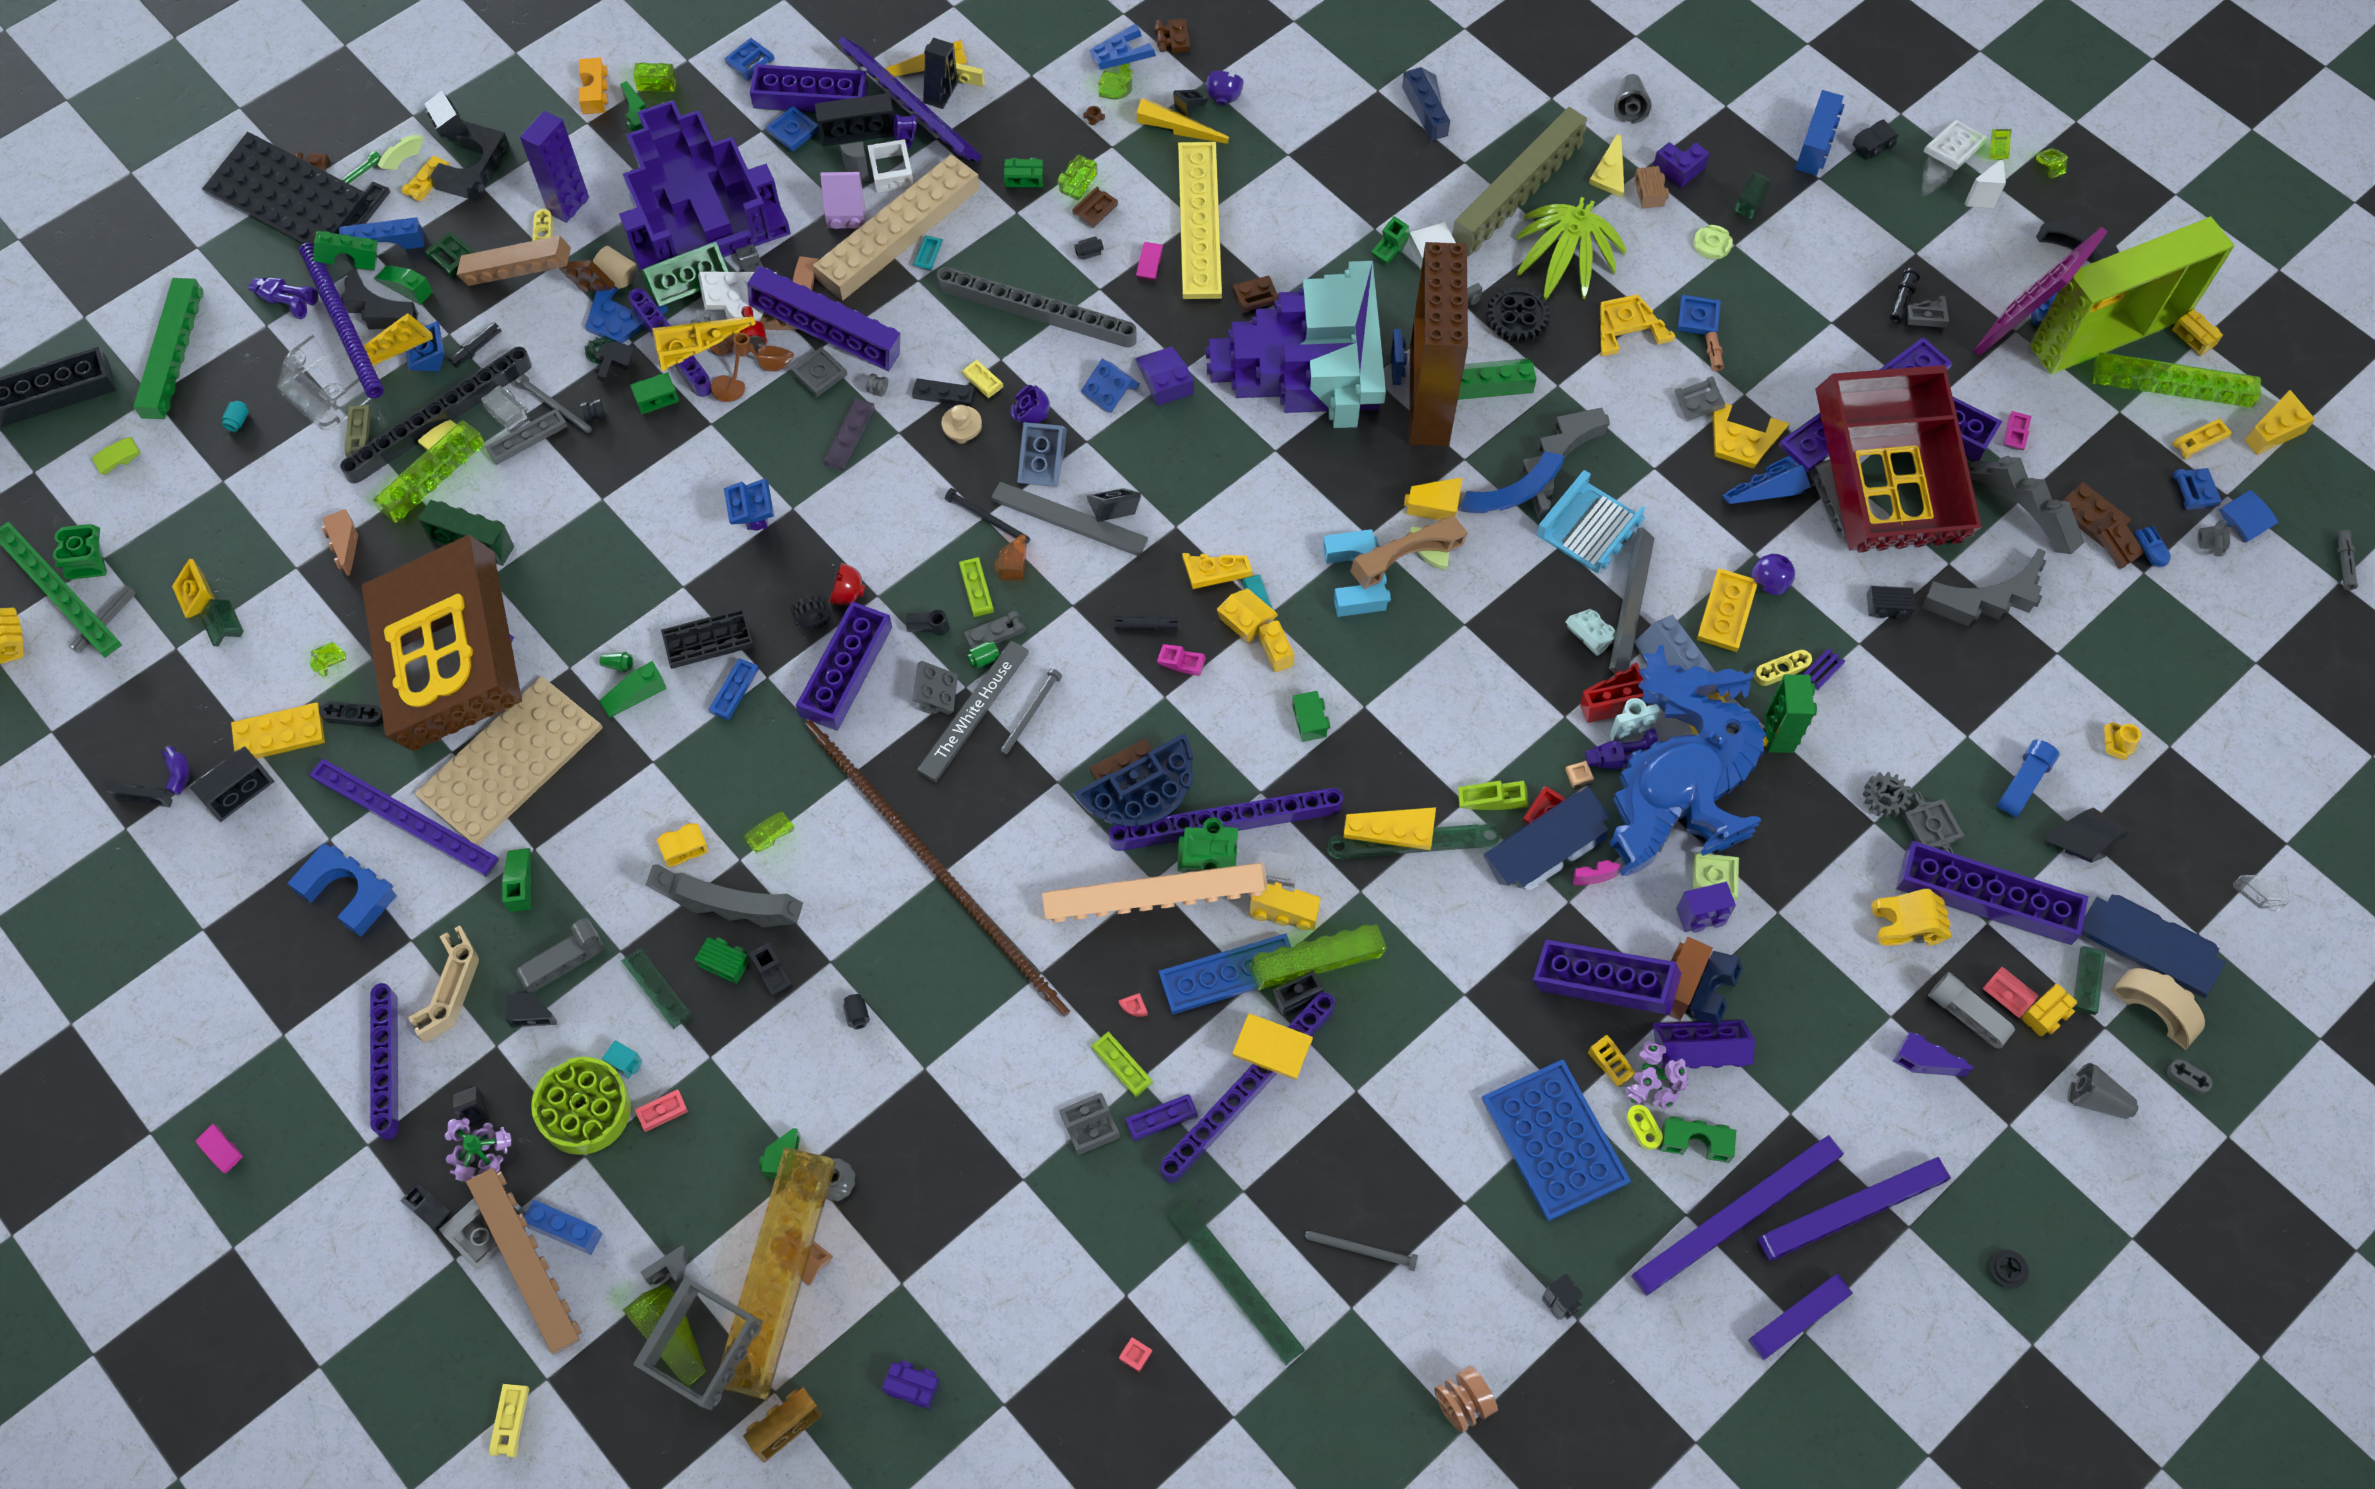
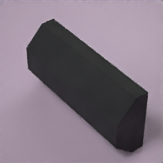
(707, 638)

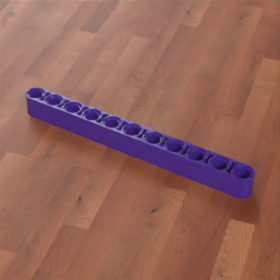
(1235, 813)
(1239, 1093)
(1737, 1215)

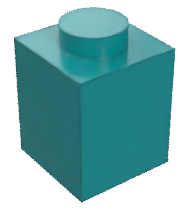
(622, 1059)

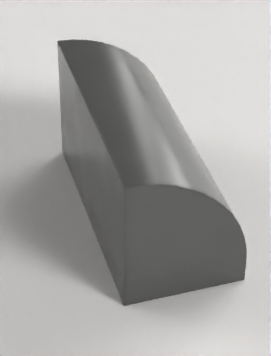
(855, 160)

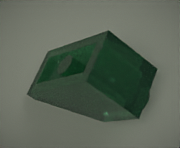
(1753, 195)

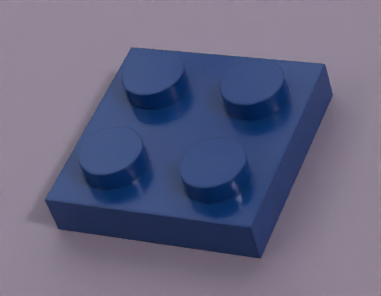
(792, 128)
(1698, 315)
(1398, 357)

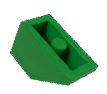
(773, 1154)

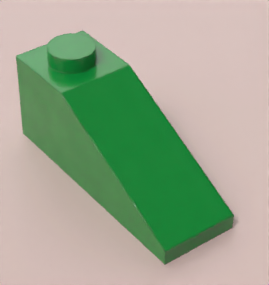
(405, 282)
(633, 689)

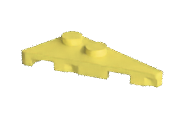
(1609, 172)

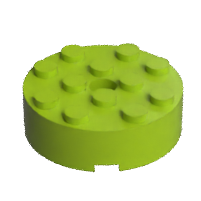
(593, 1124)

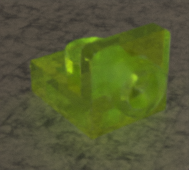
(2054, 160)
(326, 657)

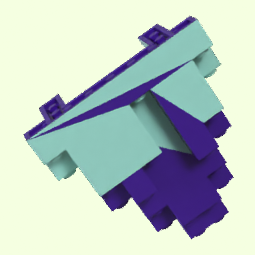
(1311, 349)

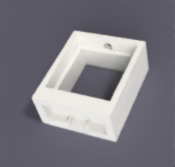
(885, 181)

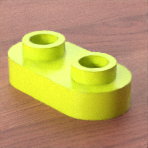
(1644, 1128)

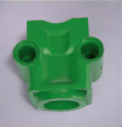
(1207, 847)

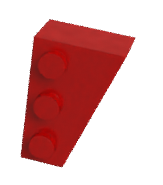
(1609, 697)

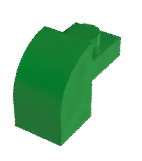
(1394, 240)

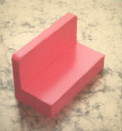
(2010, 992)

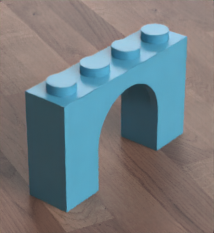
(1355, 598)

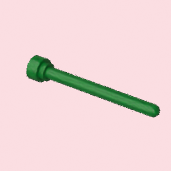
(372, 161)

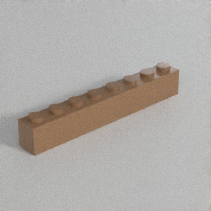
(523, 1260)

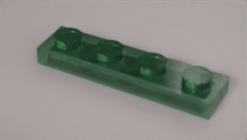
(656, 988)

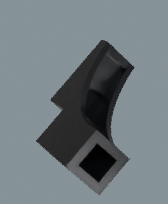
(2071, 233)
(375, 310)

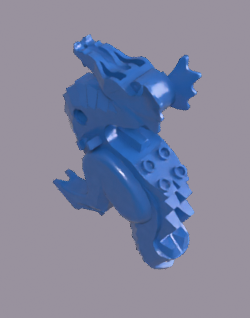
(1688, 770)

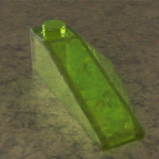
(681, 1351)

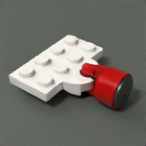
(730, 293)

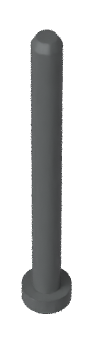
(523, 382)
(1054, 676)
(1363, 1249)

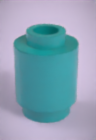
(234, 416)

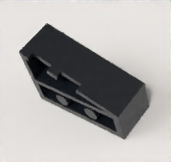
(939, 73)

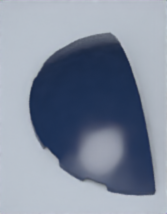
(1143, 789)

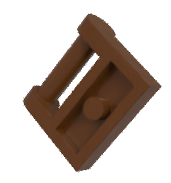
(1255, 290)

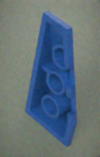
(1779, 480)

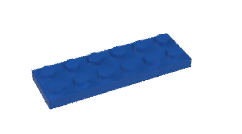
(1215, 976)

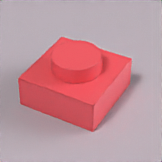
(1135, 1354)

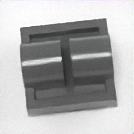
(934, 688)

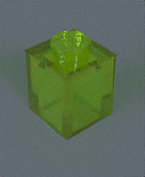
(2000, 144)

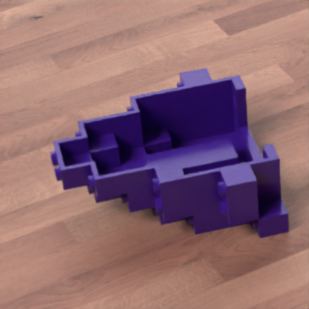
(694, 191)

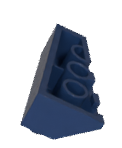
(1424, 95)

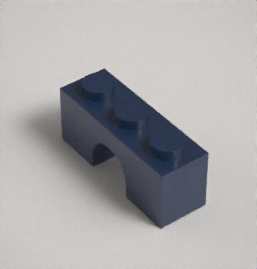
(1719, 971)

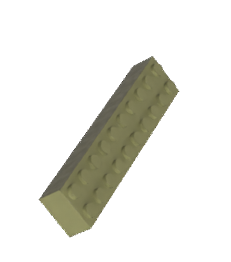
(1520, 180)

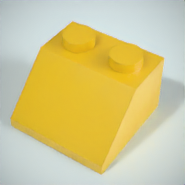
(1245, 614)

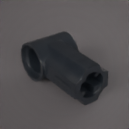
(926, 622)

